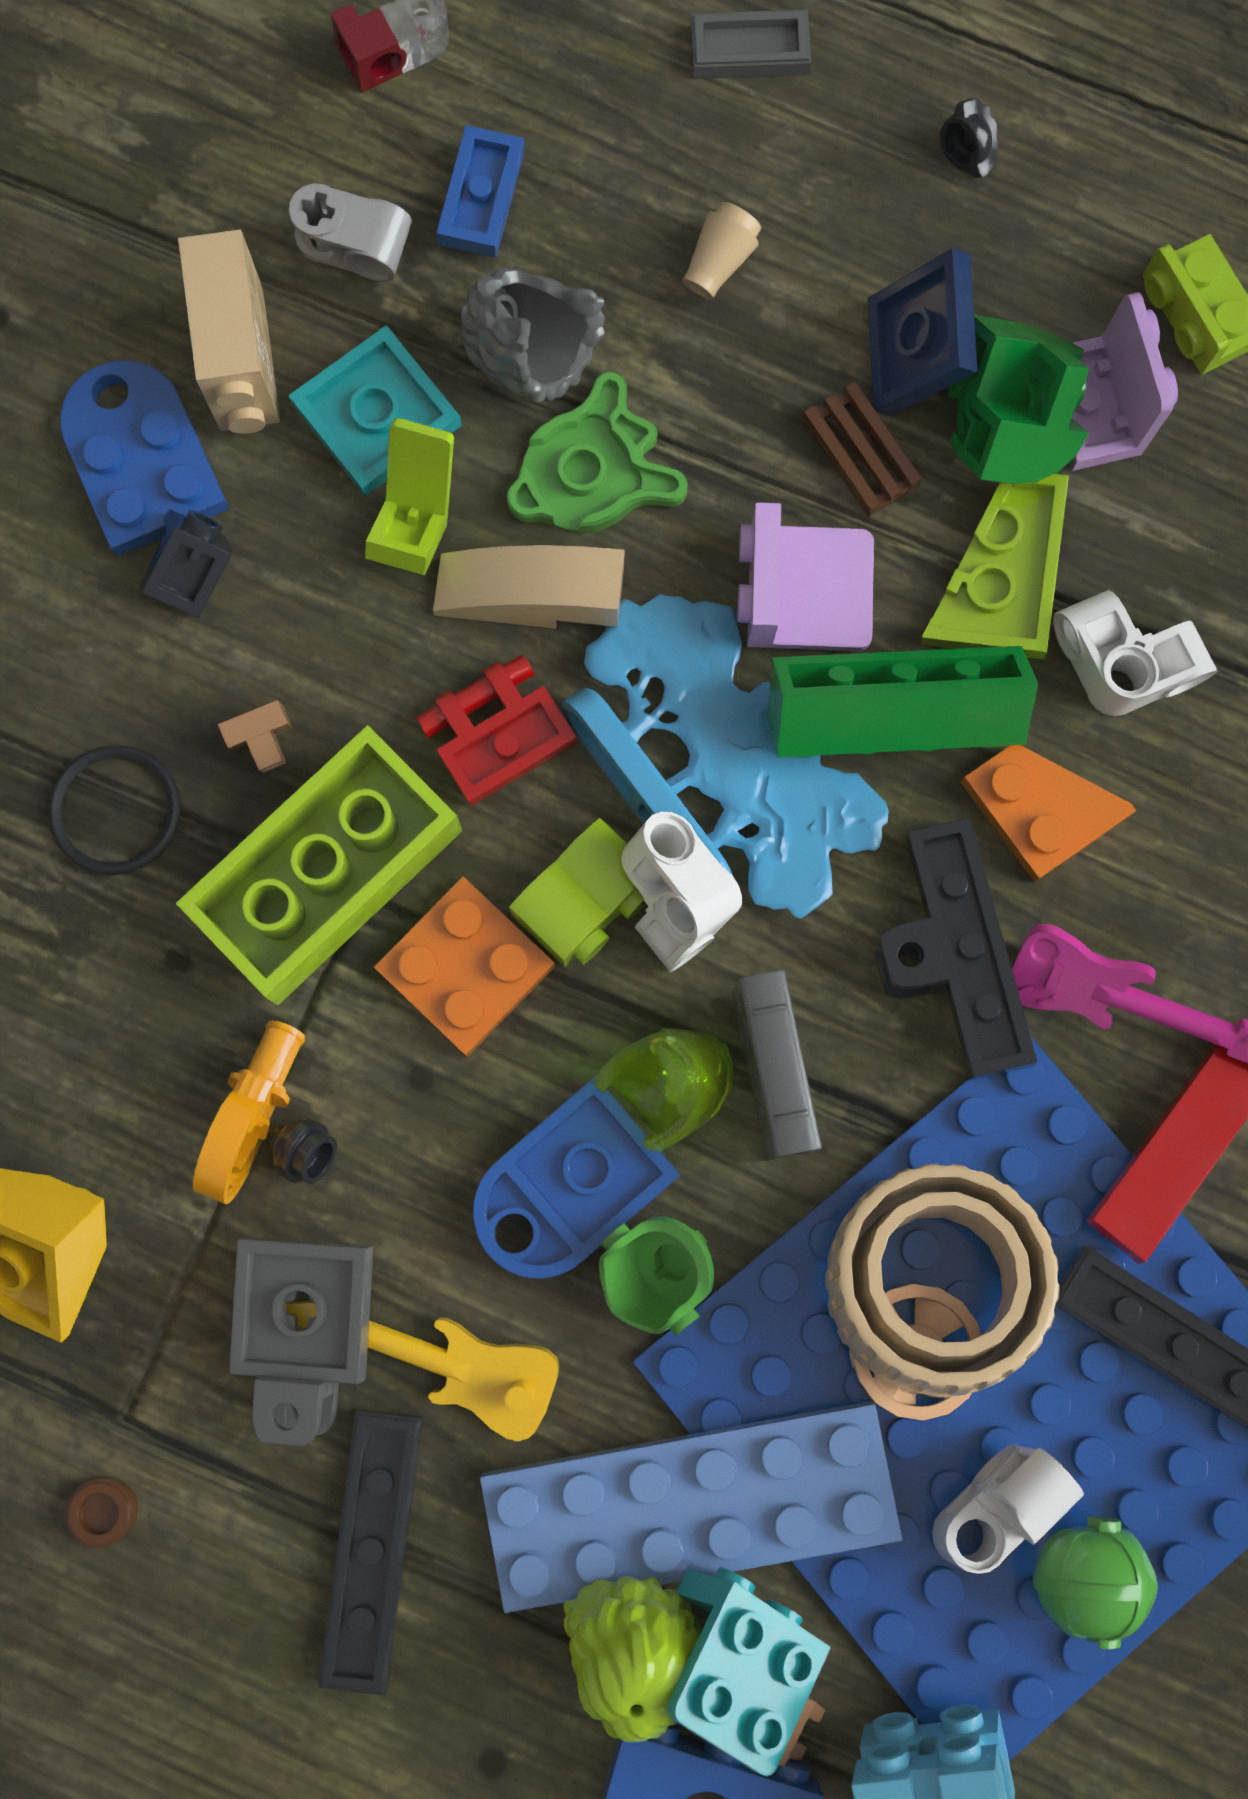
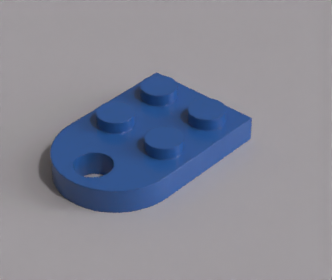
(137, 455)
(572, 1181)

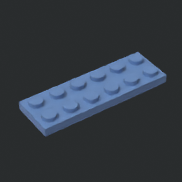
(692, 1503)

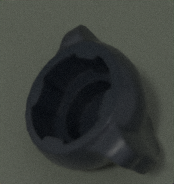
(974, 136)

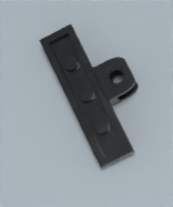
(959, 951)

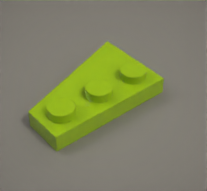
(1007, 574)

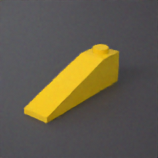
(47, 1250)

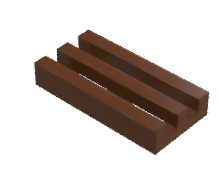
(834, 407)

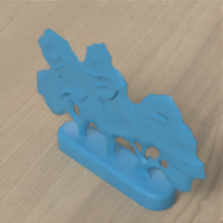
(793, 800)

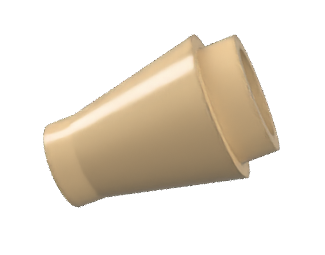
(722, 247)

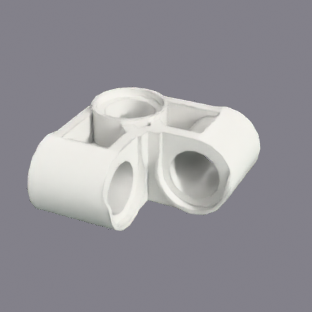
(1102, 639)
(683, 887)
(1013, 1500)

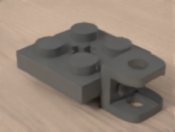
(295, 1362)

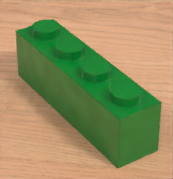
(900, 701)

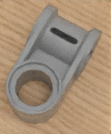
(351, 232)

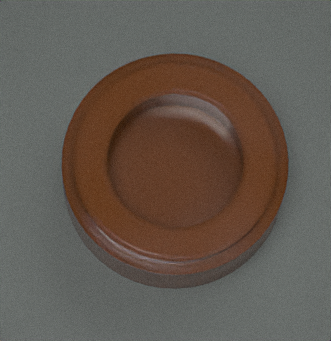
(101, 1512)

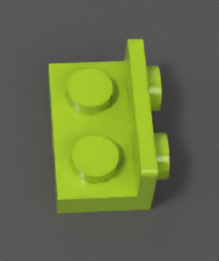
(1200, 301)

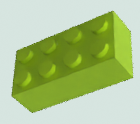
(321, 865)

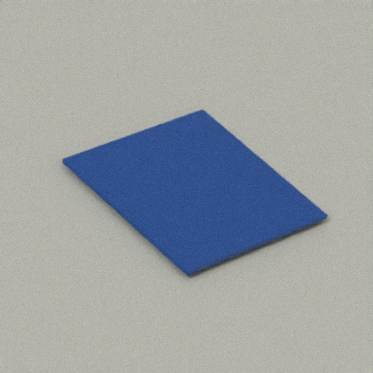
(1110, 1420)

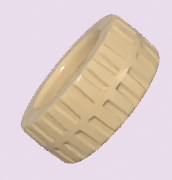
(883, 1339)

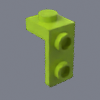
(415, 497)

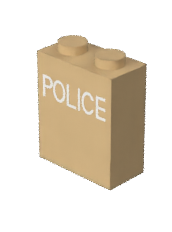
(229, 331)

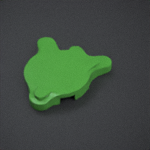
(590, 466)

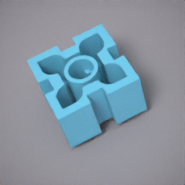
(941, 1760)

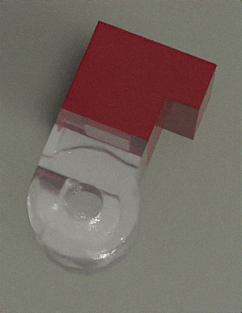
(390, 38)

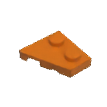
(1042, 808)

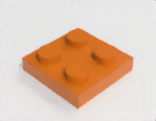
(465, 966)

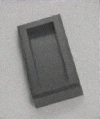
(750, 44)

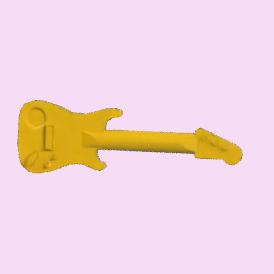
(499, 1383)

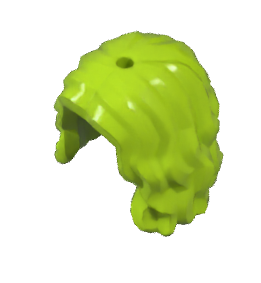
(629, 1653)

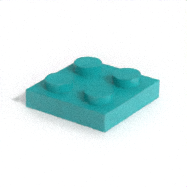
(361, 396)

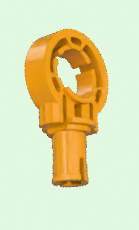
(245, 1115)

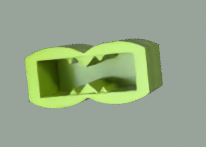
(579, 897)

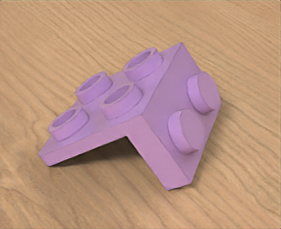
(1125, 387)
(805, 584)

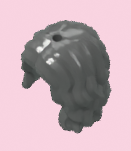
(530, 332)

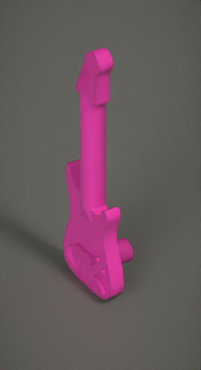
(1065, 975)

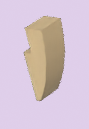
(531, 585)

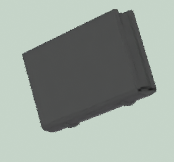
(775, 1065)

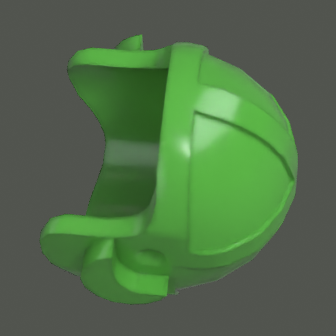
(656, 1274)
(1096, 1581)

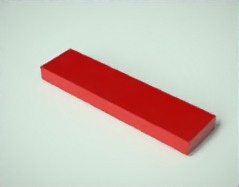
(1175, 1156)

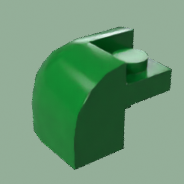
(1019, 403)

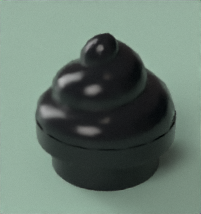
(302, 1150)

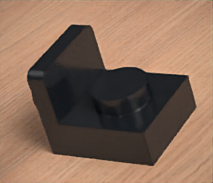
(187, 562)

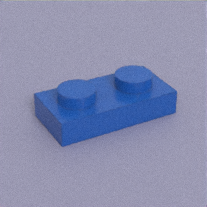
(480, 191)

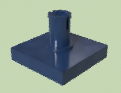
(922, 333)

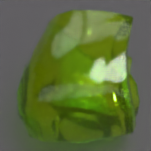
(672, 1080)

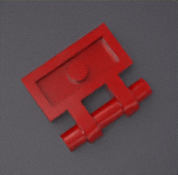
(505, 744)

